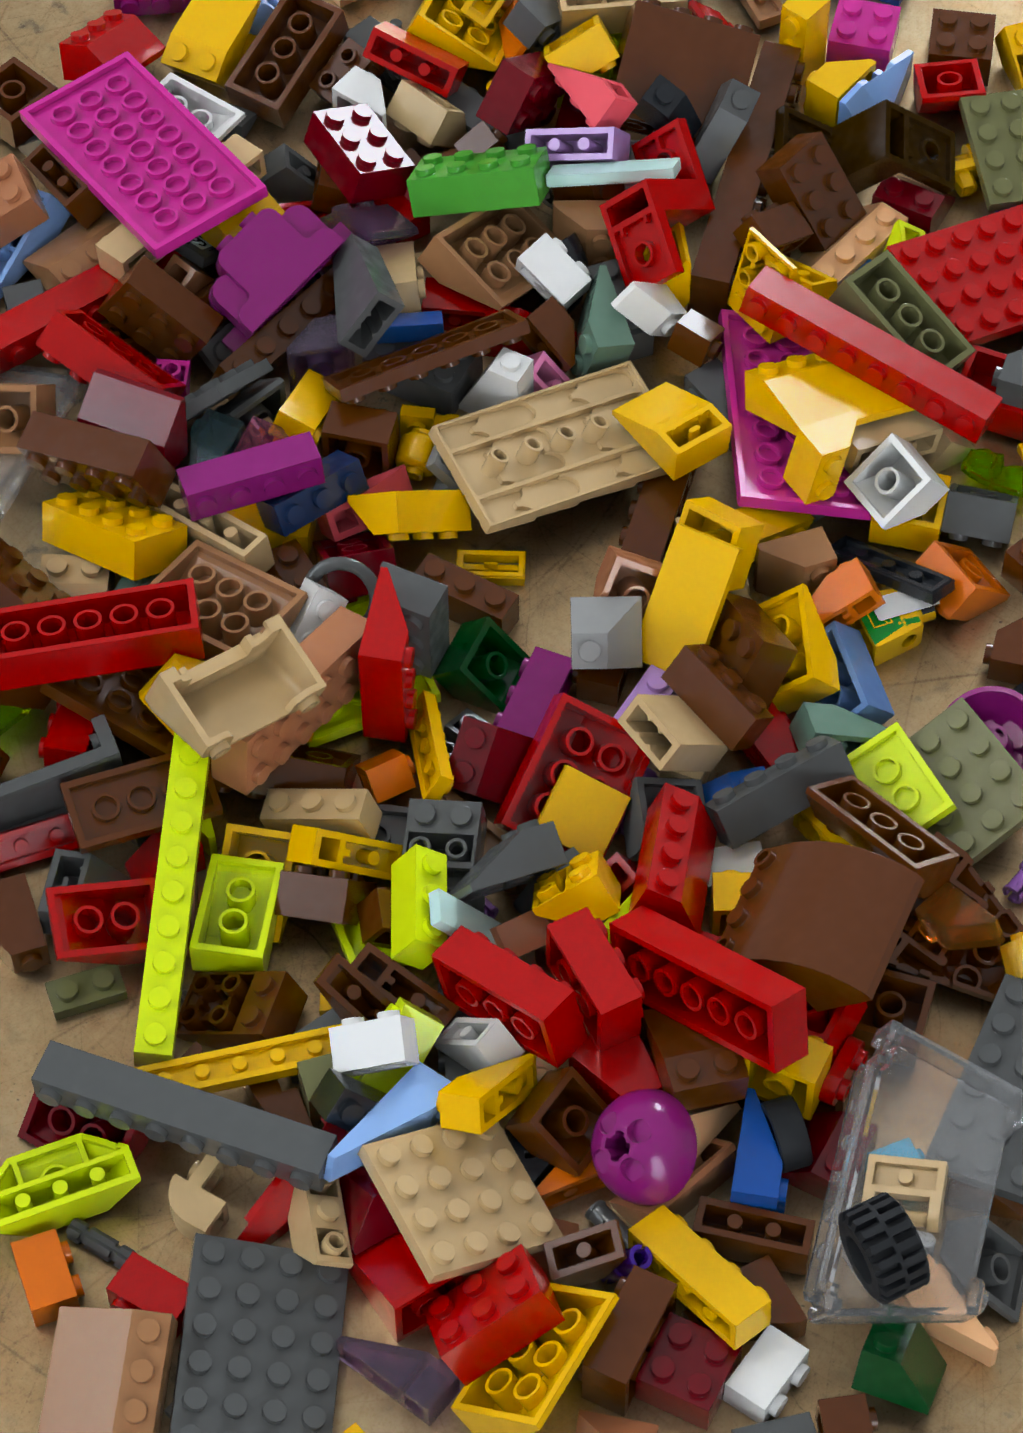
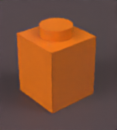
(387, 774)

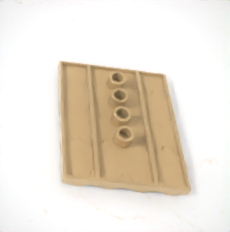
(546, 449)

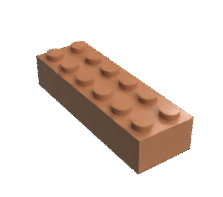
(334, 653)

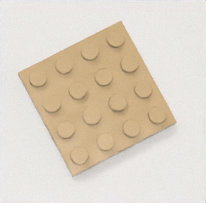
(458, 1198)

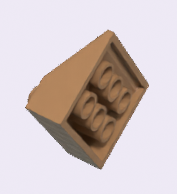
(481, 255)
(232, 595)
(108, 1371)

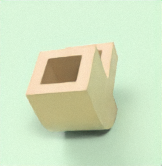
(192, 1201)

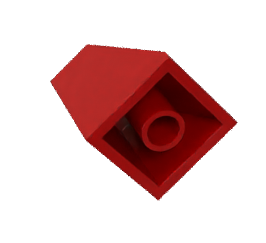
(617, 1069)
(397, 1285)

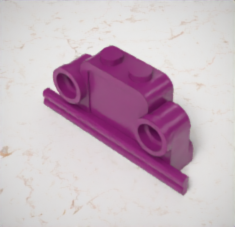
(269, 266)

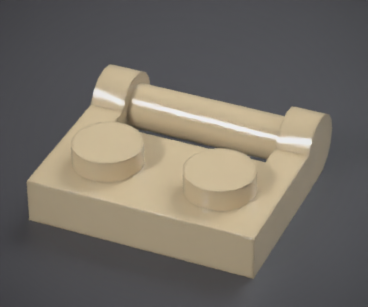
(912, 1181)

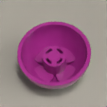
(1002, 713)
(644, 1147)

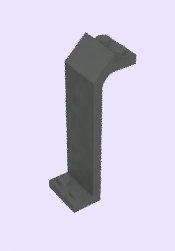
(39, 793)

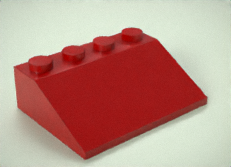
(386, 667)
(576, 737)

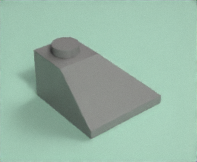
(606, 632)

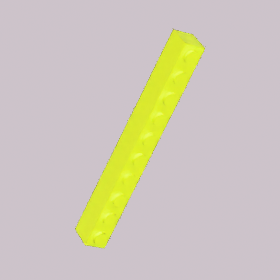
(171, 906)

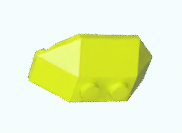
(63, 1182)

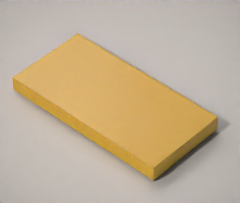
(687, 594)

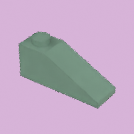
(832, 721)

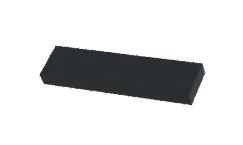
(895, 571)

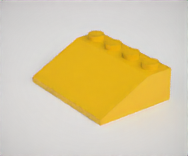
(448, 29)
(813, 390)
(528, 1384)

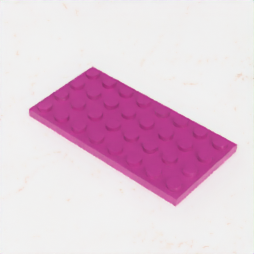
(143, 154)
(759, 446)

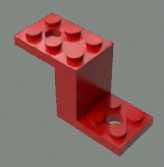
(653, 206)

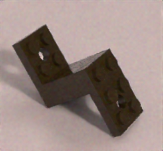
(880, 145)

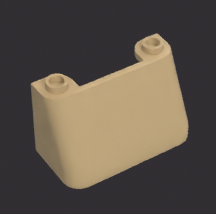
(237, 690)

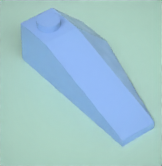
(883, 86)
(16, 251)
(401, 1111)

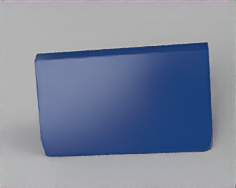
(413, 327)

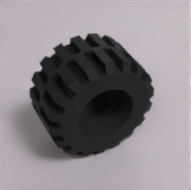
(884, 1248)

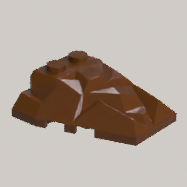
(966, 970)

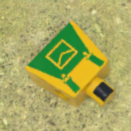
(894, 635)

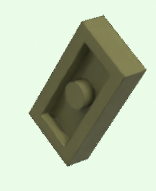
(86, 991)

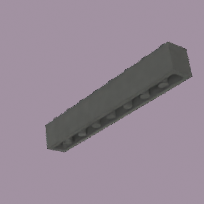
(183, 1116)

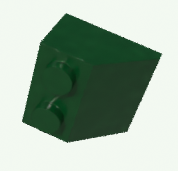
(481, 665)
(900, 1366)

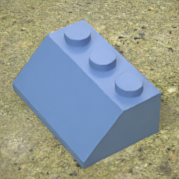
(858, 678)

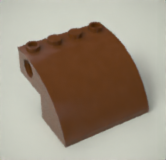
(823, 918)

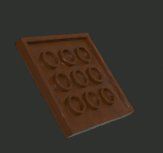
(119, 701)

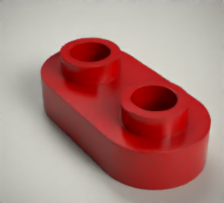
(837, 1081)

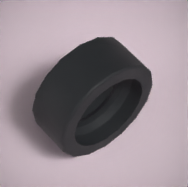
(788, 1132)

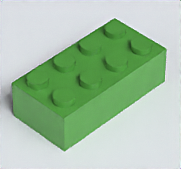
(479, 181)

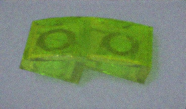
(990, 471)

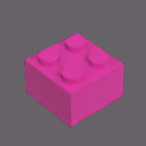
(863, 32)

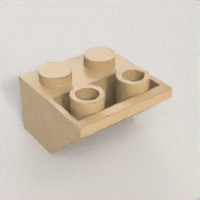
(426, 115)

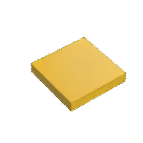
(583, 811)

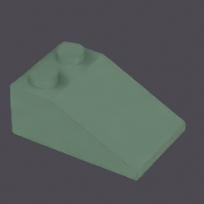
(602, 331)

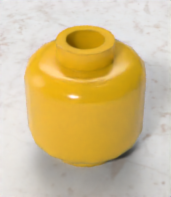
(414, 452)

